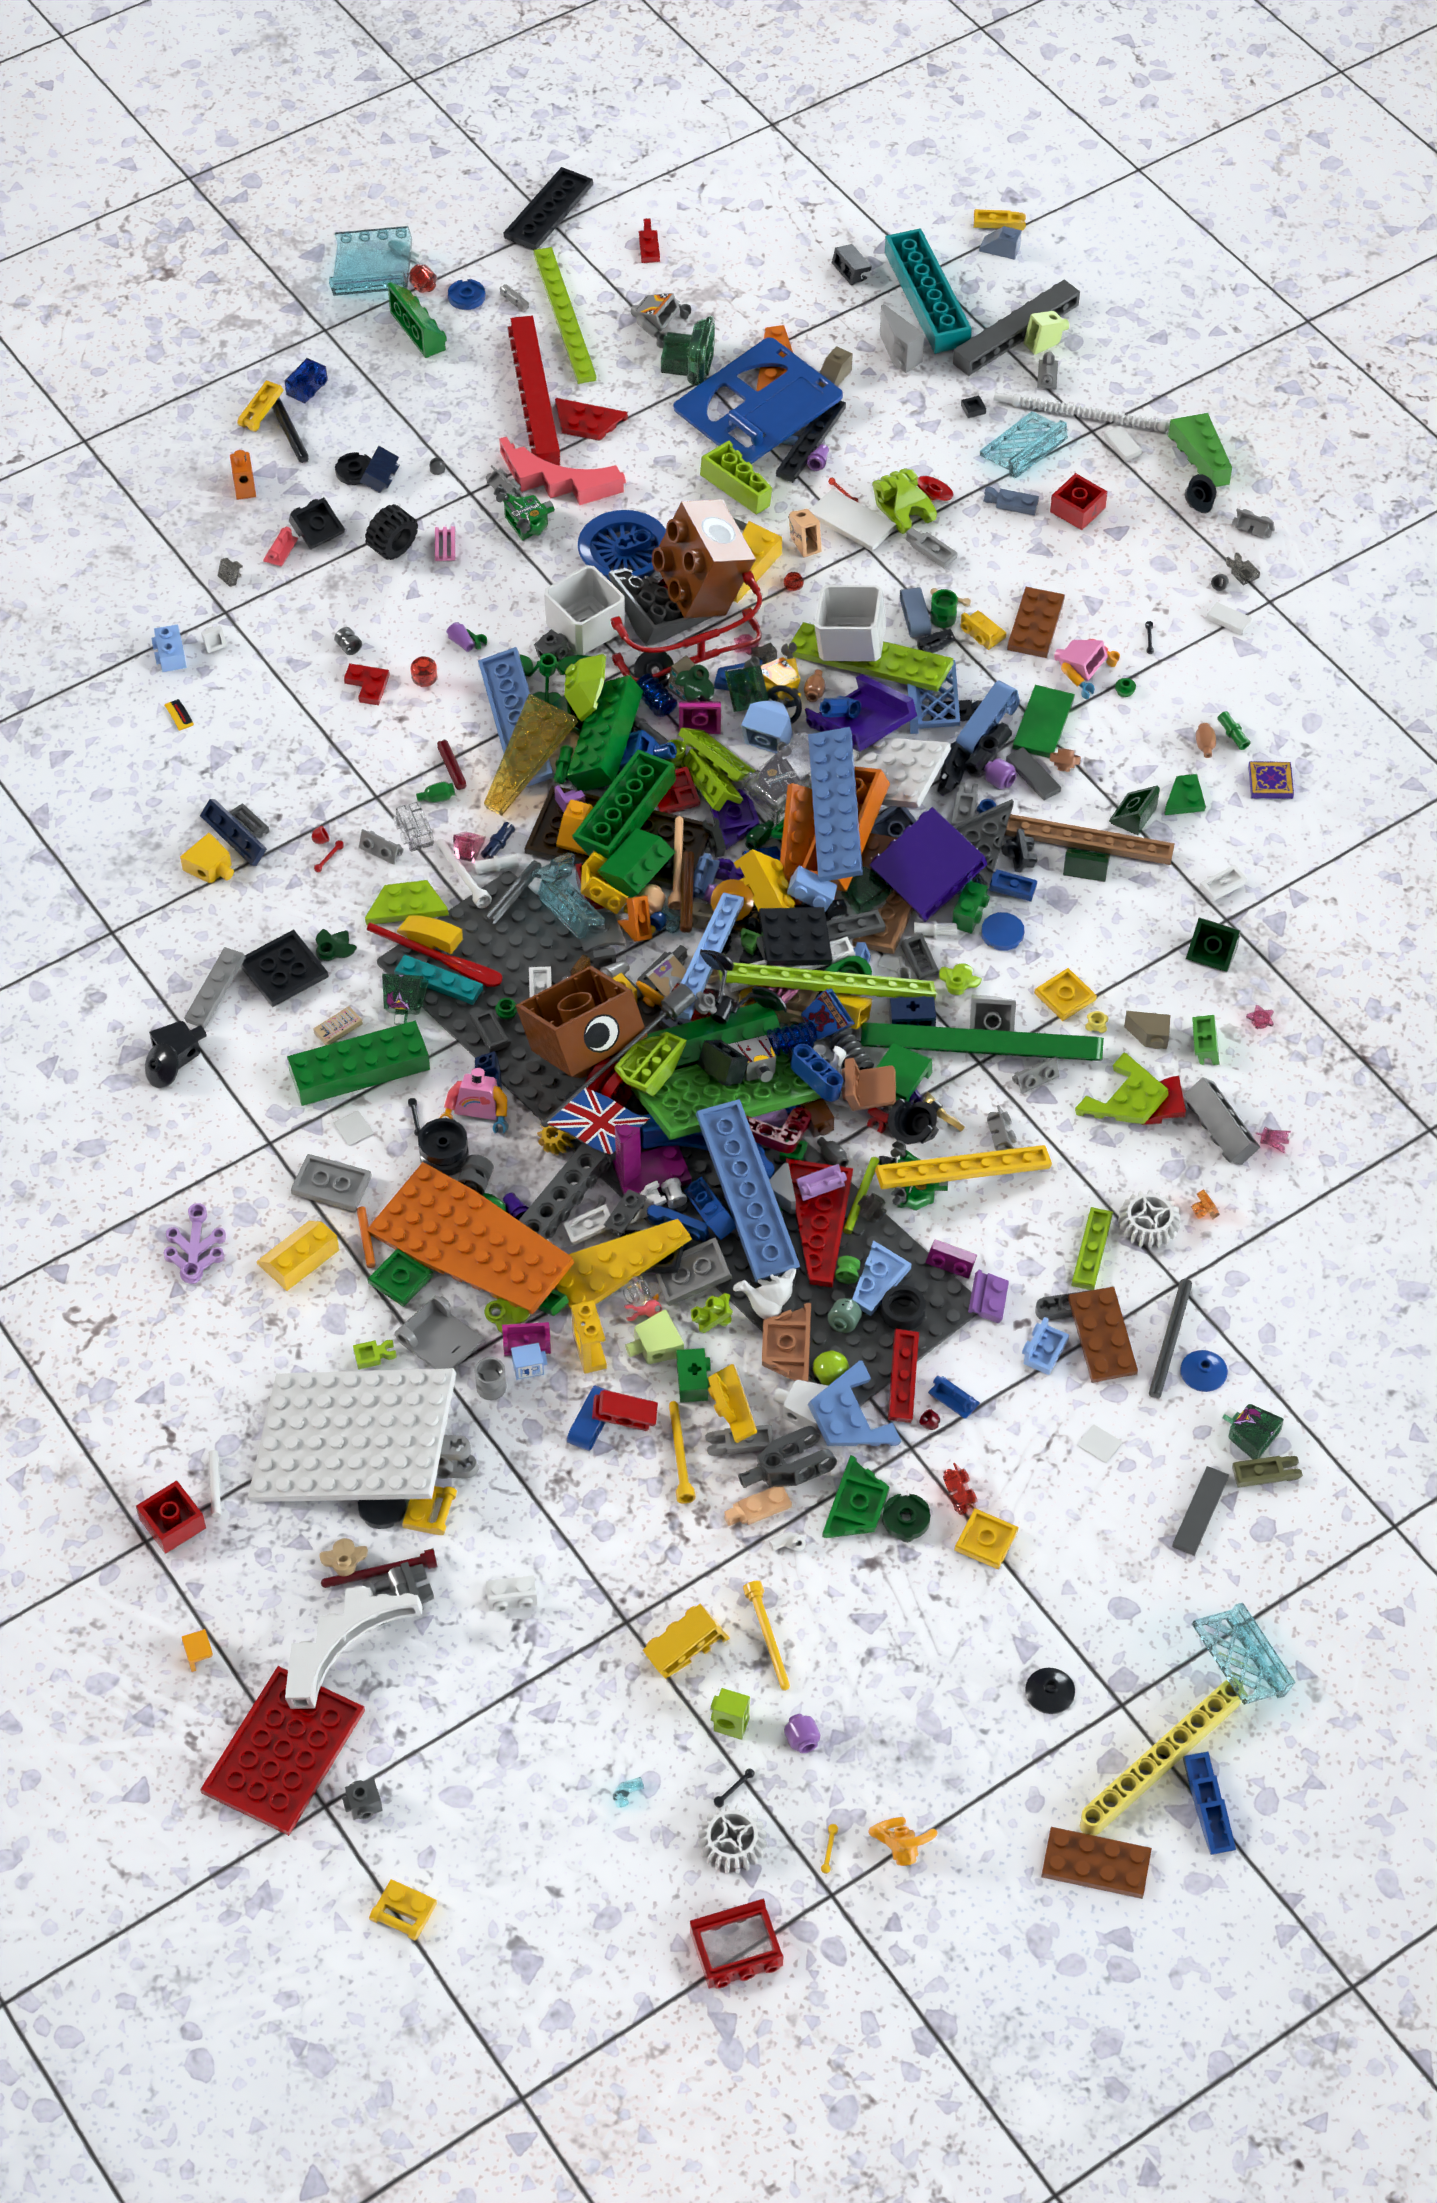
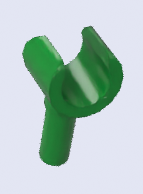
(478, 638)

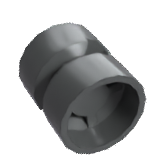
(476, 1173)

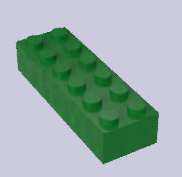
(605, 735)
(358, 1063)

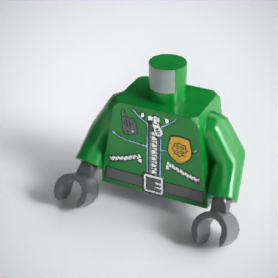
(524, 513)
(914, 1196)

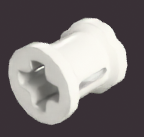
(674, 1193)

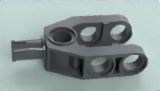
(777, 1473)

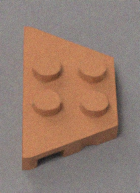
(788, 1343)

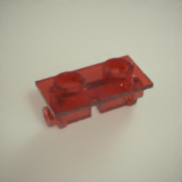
(957, 1480)

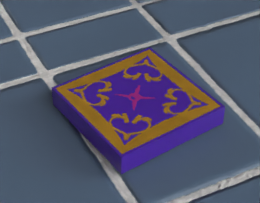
(1271, 780)

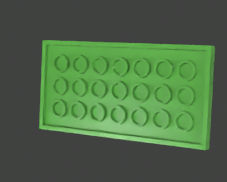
(693, 1090)

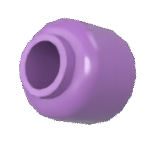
(1000, 773)
(802, 1733)

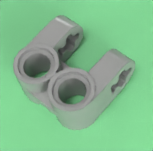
(453, 1461)

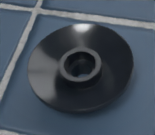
(647, 661)
(161, 1065)
(1050, 1700)

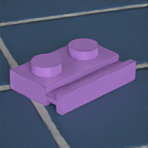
(988, 1296)

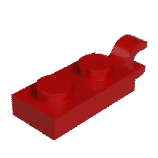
(649, 243)

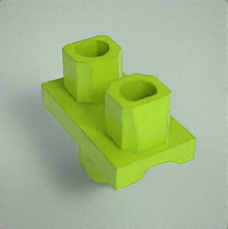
(715, 1312)

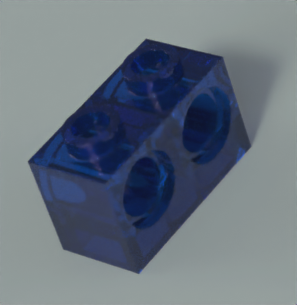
(306, 380)

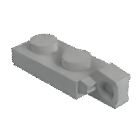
(931, 547)

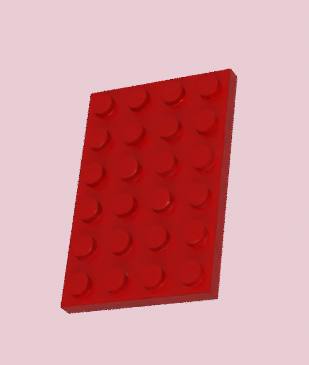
(281, 1754)

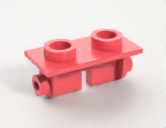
(281, 547)

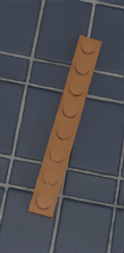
(1092, 839)

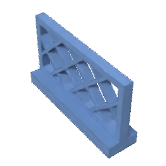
(939, 720)

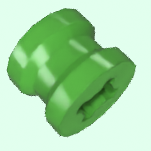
(847, 1269)

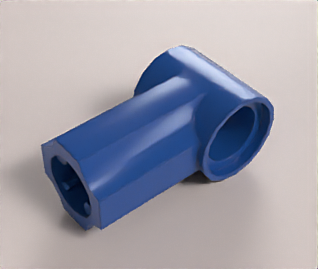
(840, 707)

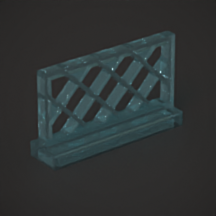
(1033, 450)
(1256, 1648)

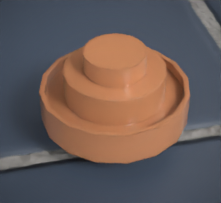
(1065, 759)

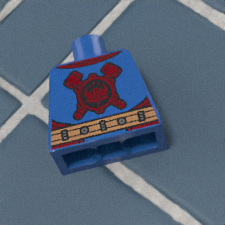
(827, 1014)

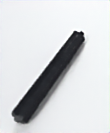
(290, 431)

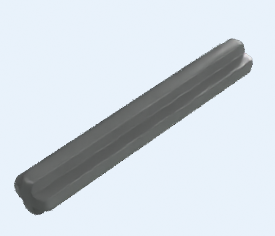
(512, 893)

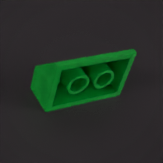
(635, 862)

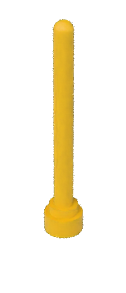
(685, 1492)
(754, 1592)

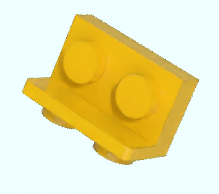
(982, 629)

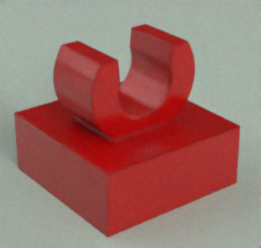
(879, 1116)

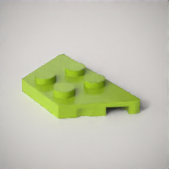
(405, 899)

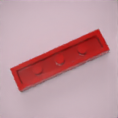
(903, 1375)

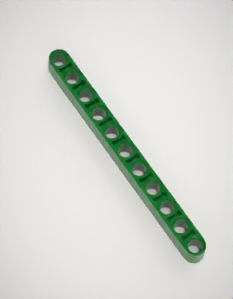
(983, 1041)

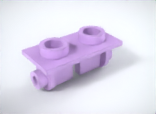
(821, 1182)

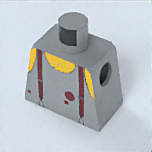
(760, 1056)

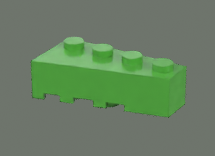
(1201, 443)

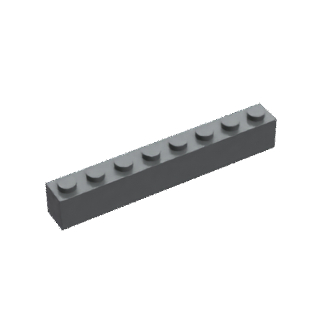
(1012, 329)

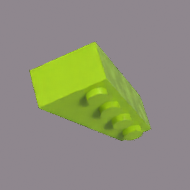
(736, 478)

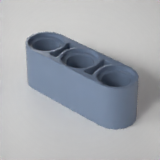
(915, 612)

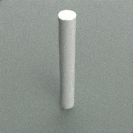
(214, 1484)

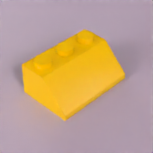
(299, 1254)

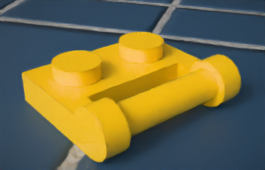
(420, 1512)
(404, 1902)

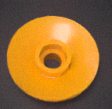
(737, 888)
(651, 996)

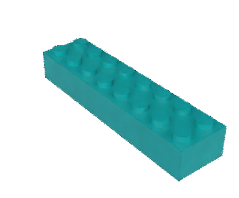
(927, 290)

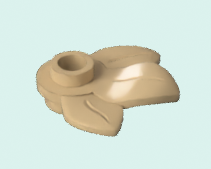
(343, 1556)

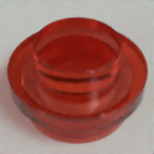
(793, 581)

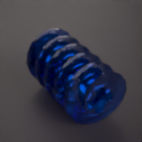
(656, 696)
(791, 1036)

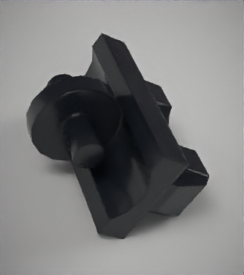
(1018, 851)

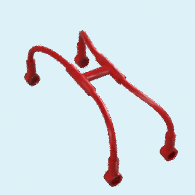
(748, 615)

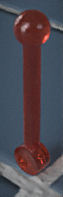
(832, 481)

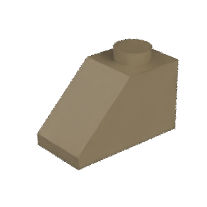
(836, 366)
(1149, 1028)

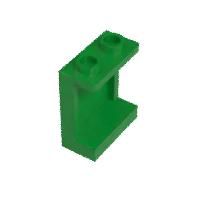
(909, 1069)

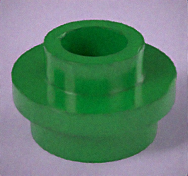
(1125, 687)
(506, 1003)

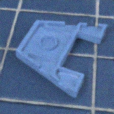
(841, 1416)

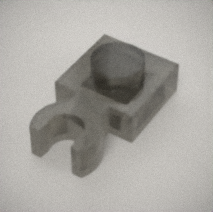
(1243, 571)

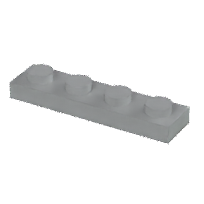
(214, 987)

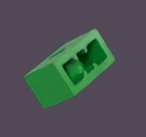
(692, 1374)

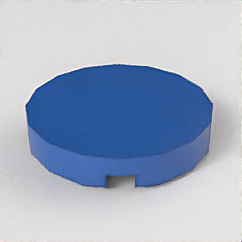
(466, 294)
(1002, 931)

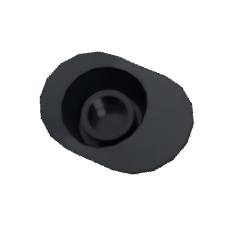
(1200, 493)

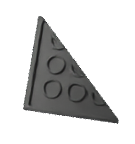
(987, 835)

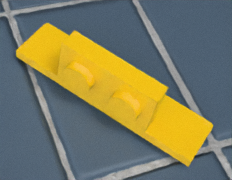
(732, 1402)

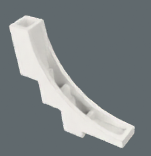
(334, 1633)

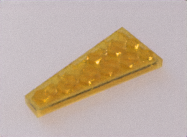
(533, 741)

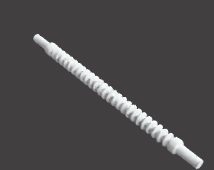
(1017, 400)

